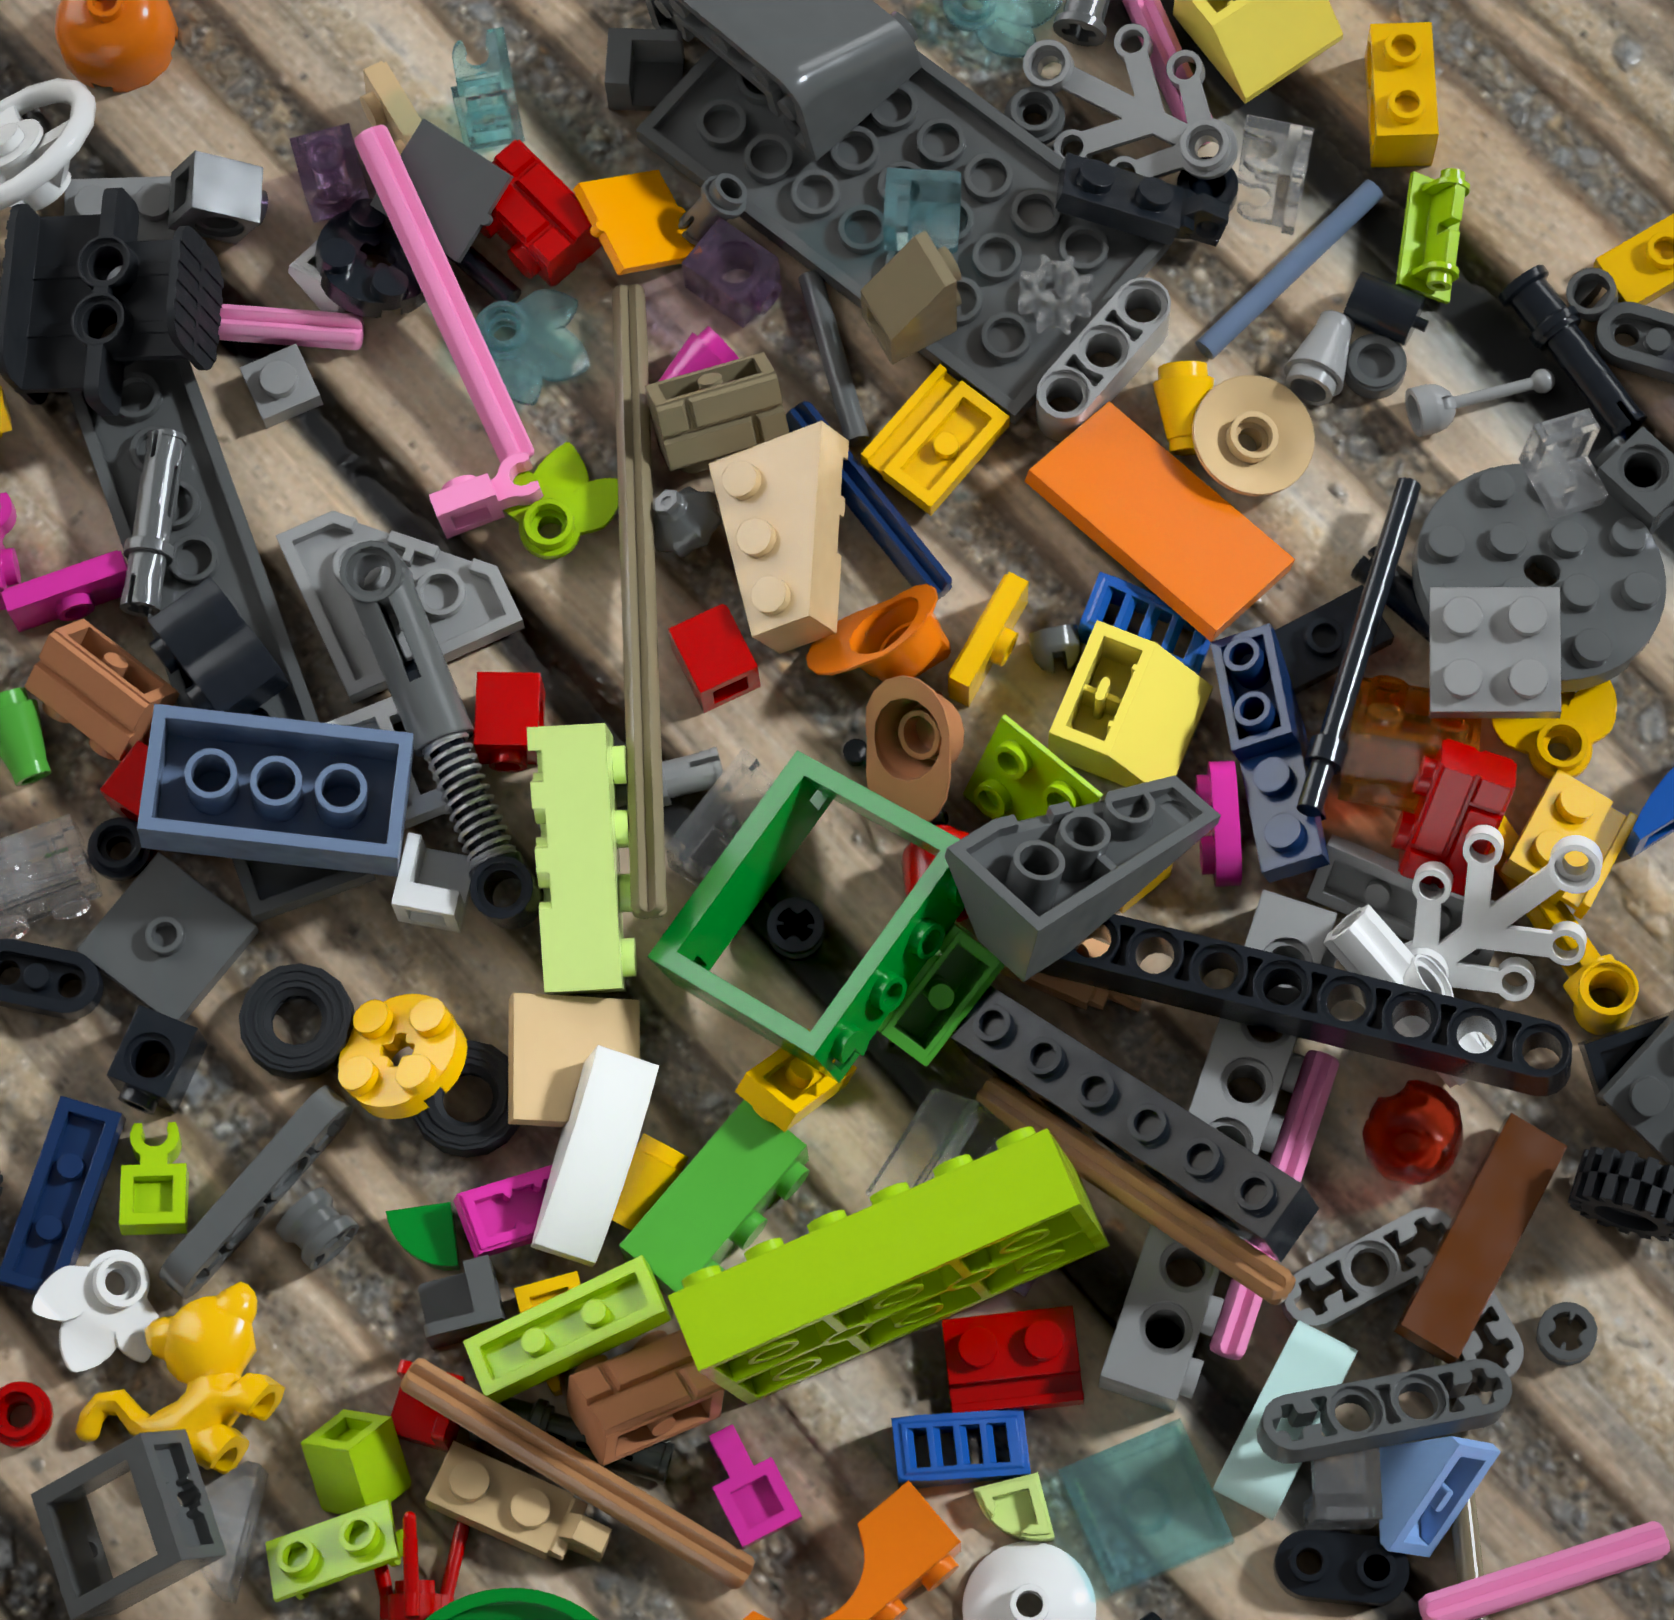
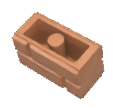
(97, 688)
(640, 1396)

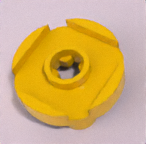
(384, 1030)

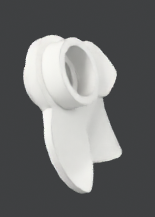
(93, 1317)

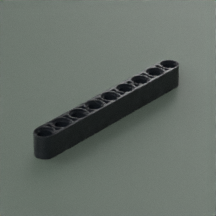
(1310, 1013)

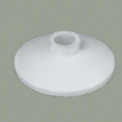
(1029, 1569)

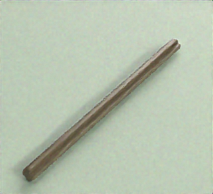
(639, 605)

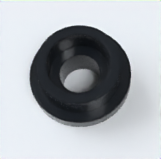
(108, 835)

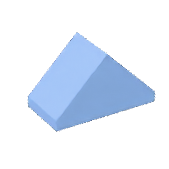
(1427, 1489)

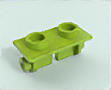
(1432, 234)
(333, 1551)

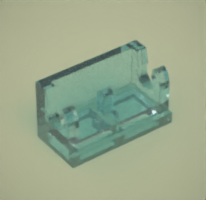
(487, 95)

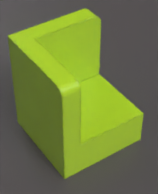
(356, 1461)

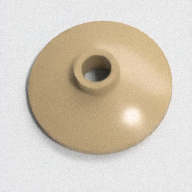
(1269, 416)

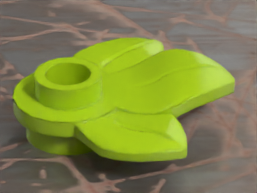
(568, 501)

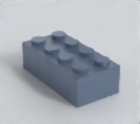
(275, 790)

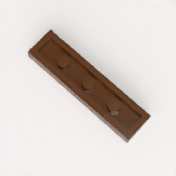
(1480, 1239)

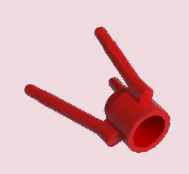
(414, 1597)

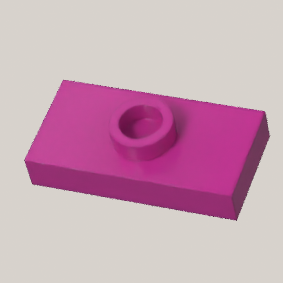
(66, 592)
(502, 1212)

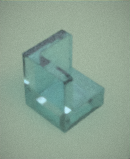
(921, 202)

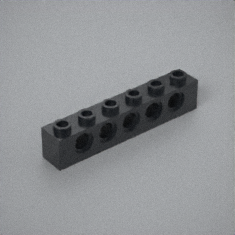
(1137, 1123)

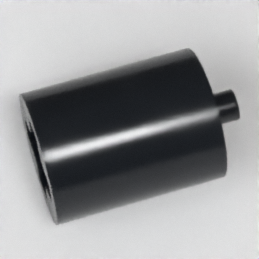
(1385, 308)

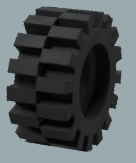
(1625, 1192)

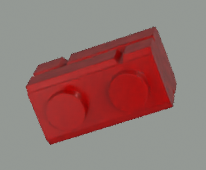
(539, 218)
(1455, 794)

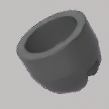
(1585, 287)
(1055, 643)

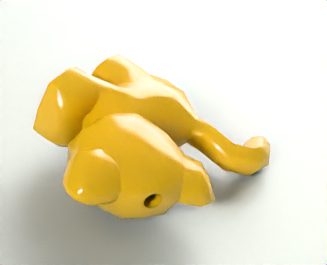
(208, 1350)

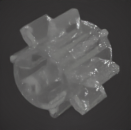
(1068, 286)

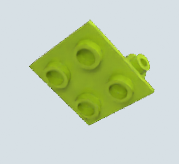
(1024, 777)

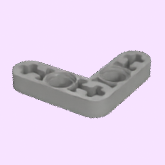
(1404, 1232)

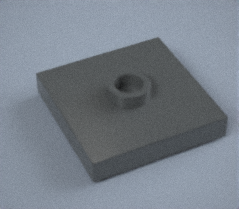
(168, 939)

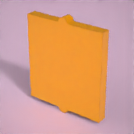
(635, 221)

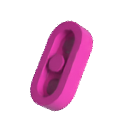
(1222, 849)

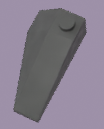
(1059, 876)

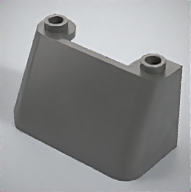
(810, 58)

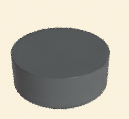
(1375, 366)

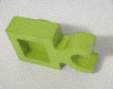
(156, 1190)

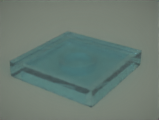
(1145, 1506)

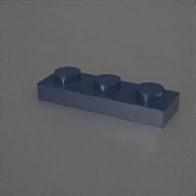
(61, 1193)

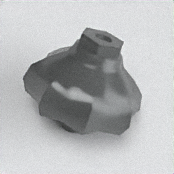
(685, 520)

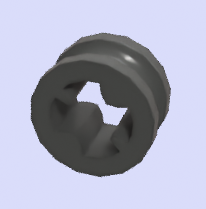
(1586, 1339)

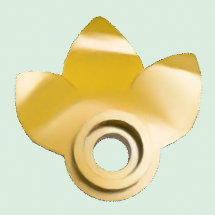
(1583, 722)

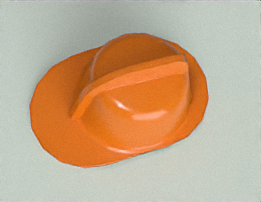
(885, 638)

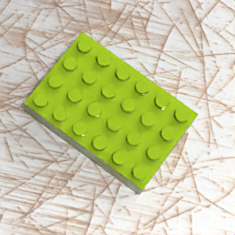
(888, 1266)

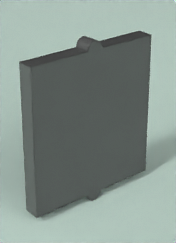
(453, 185)

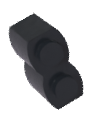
(216, 652)

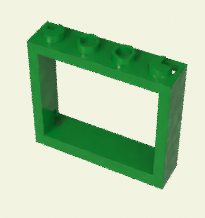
(748, 871)

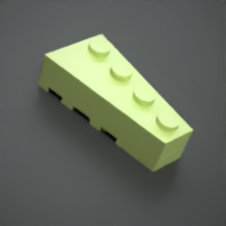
(581, 859)

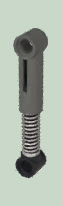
(440, 727)

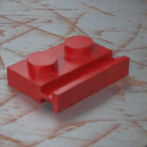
(1013, 1360)

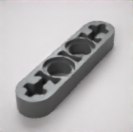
(255, 1192)
(1381, 1401)

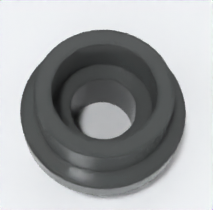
(1039, 101)

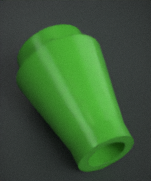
(22, 737)

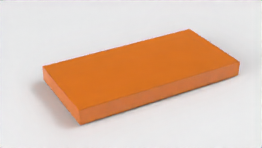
(1159, 521)

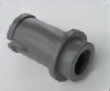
(720, 197)

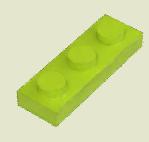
(567, 1330)

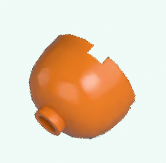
(116, 41)

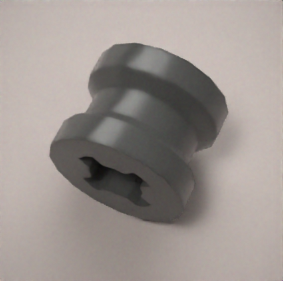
(317, 1228)

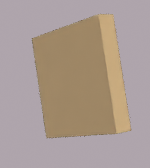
(549, 1047)

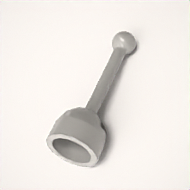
(1433, 407)

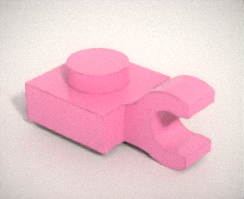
(476, 501)

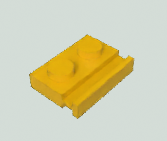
(935, 439)
(1566, 810)

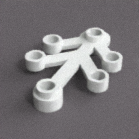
(1490, 925)

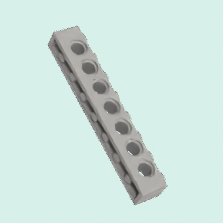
(1132, 1362)

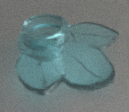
(1002, 24)
(540, 345)

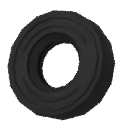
(279, 987)
(486, 1133)

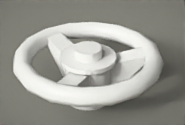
(37, 164)

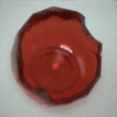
(1414, 1133)

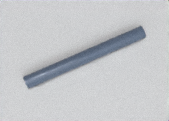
(1289, 269)

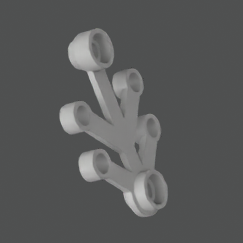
(1139, 115)

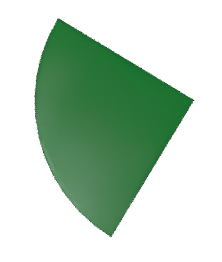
(427, 1234)

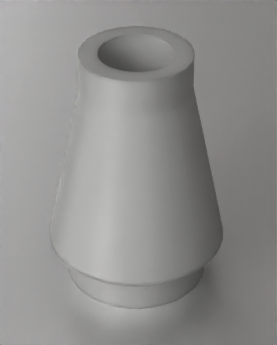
(1320, 362)

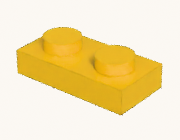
(787, 1088)

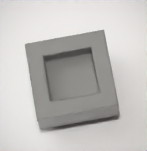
(281, 386)

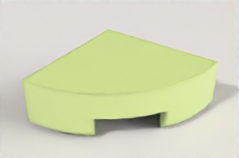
(1017, 1508)

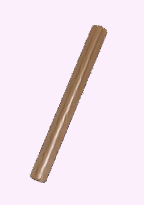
(1144, 1195)
(577, 1473)

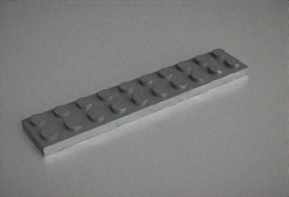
(208, 541)

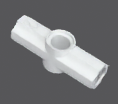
(1372, 949)

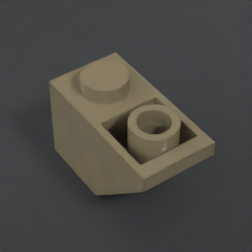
(913, 298)

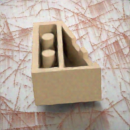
(783, 531)

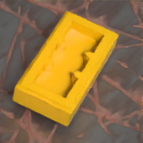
(1642, 264)
(990, 639)

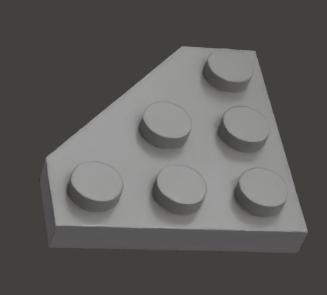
(461, 597)

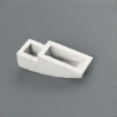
(594, 1155)

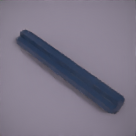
(880, 515)

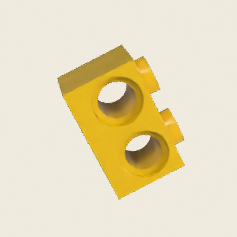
(1401, 94)

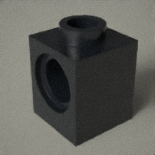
(151, 1034)

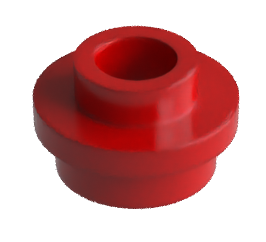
(36, 1429)

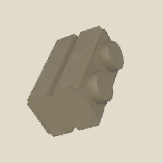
(716, 412)

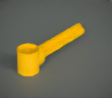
(1591, 971)

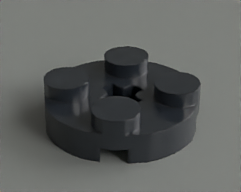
(343, 267)

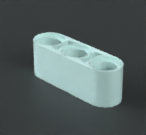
(1306, 1363)

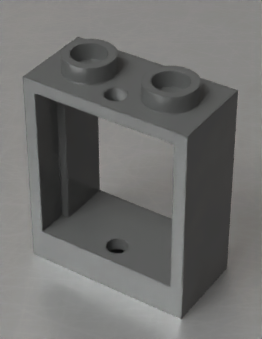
(182, 1535)

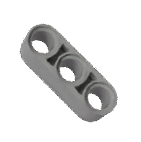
(1109, 333)

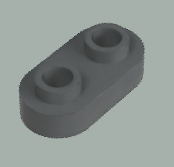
(1652, 334)

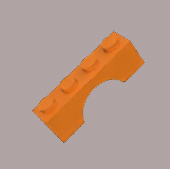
(902, 1549)

